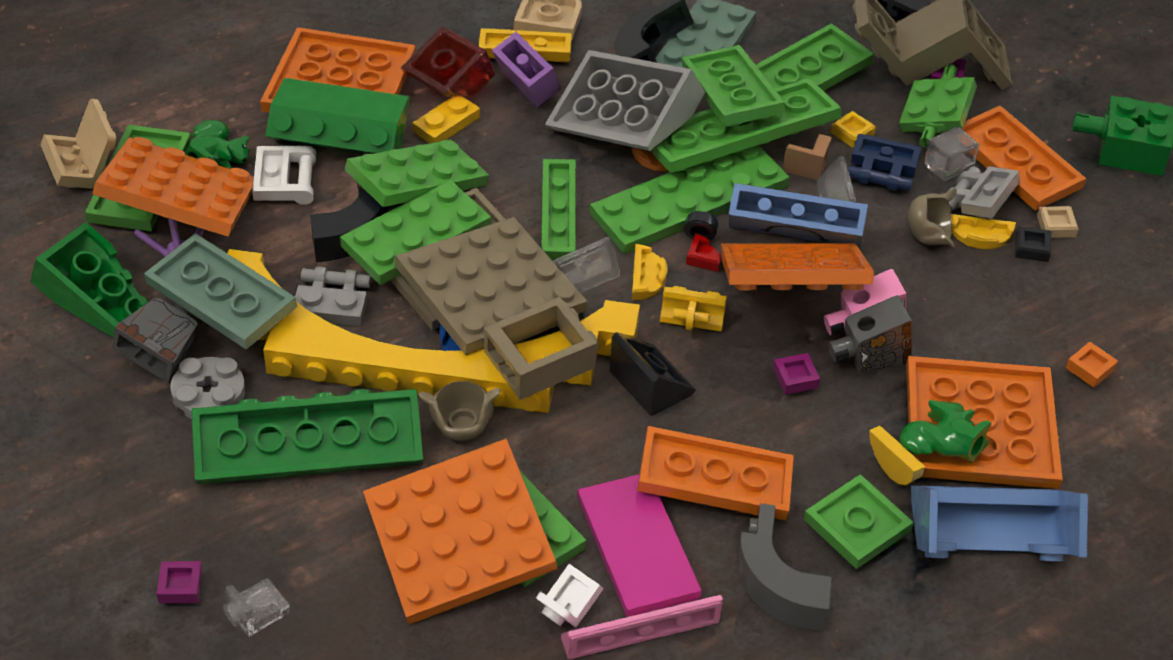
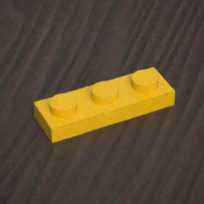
(550, 45)

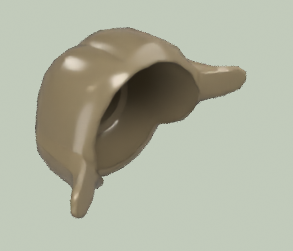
(931, 218)
(461, 409)

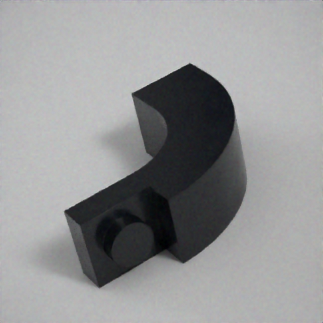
(650, 28)
(329, 227)

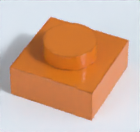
(1091, 364)

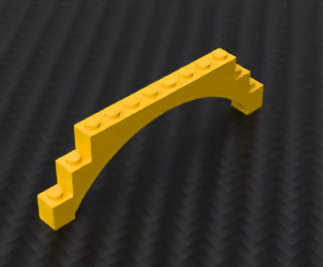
(319, 351)

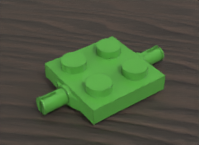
(938, 104)

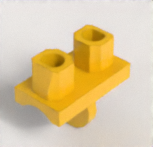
(693, 308)

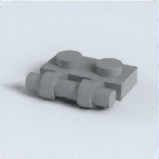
(983, 192)
(334, 305)

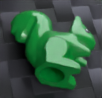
(212, 142)
(950, 436)

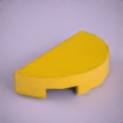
(981, 232)
(649, 273)
(894, 458)

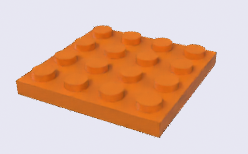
(340, 62)
(176, 185)
(795, 264)
(1011, 397)
(459, 531)

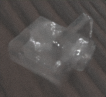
(255, 606)

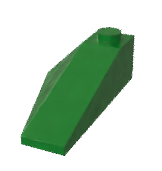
(87, 279)

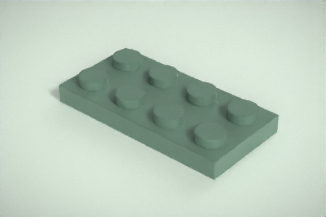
(714, 28)
(220, 290)

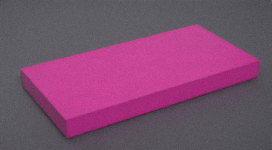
(638, 546)

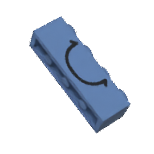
(797, 215)

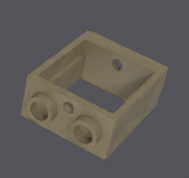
(553, 369)

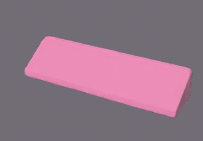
(642, 627)

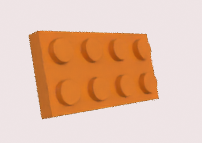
(1012, 146)
(715, 472)

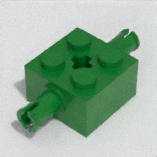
(1132, 134)

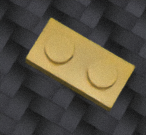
(446, 119)

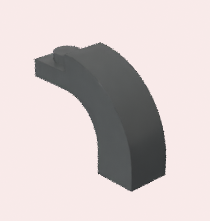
(775, 587)

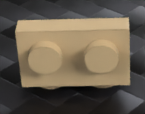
(81, 158)

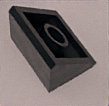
(647, 374)

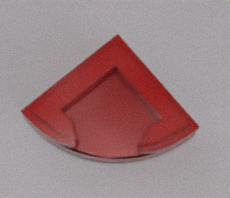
(703, 254)

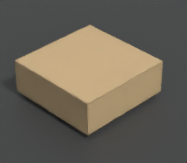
(1058, 221)

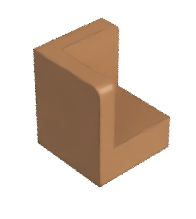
(808, 162)

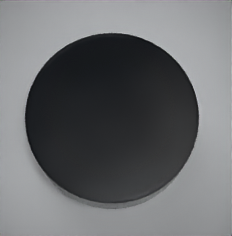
(702, 224)

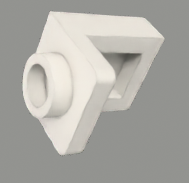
(570, 597)

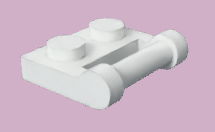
(273, 169)

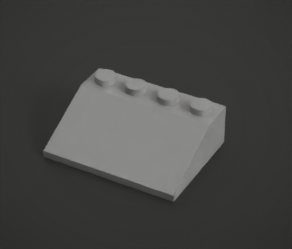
(626, 100)

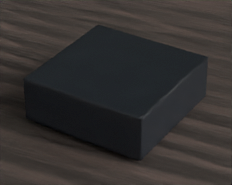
(1033, 244)

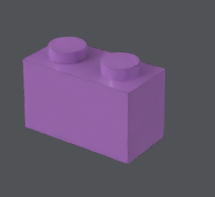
(526, 69)

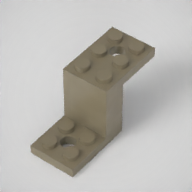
(932, 39)

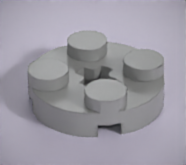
(200, 372)

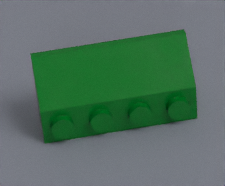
(337, 117)

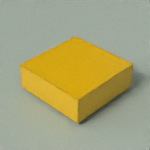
(850, 126)

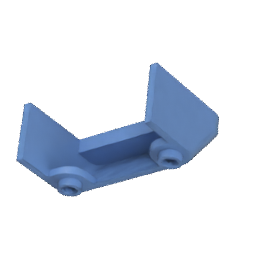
(1000, 520)

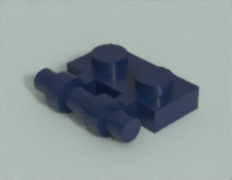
(887, 156)

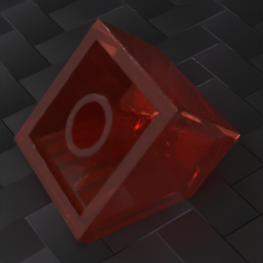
(450, 64)

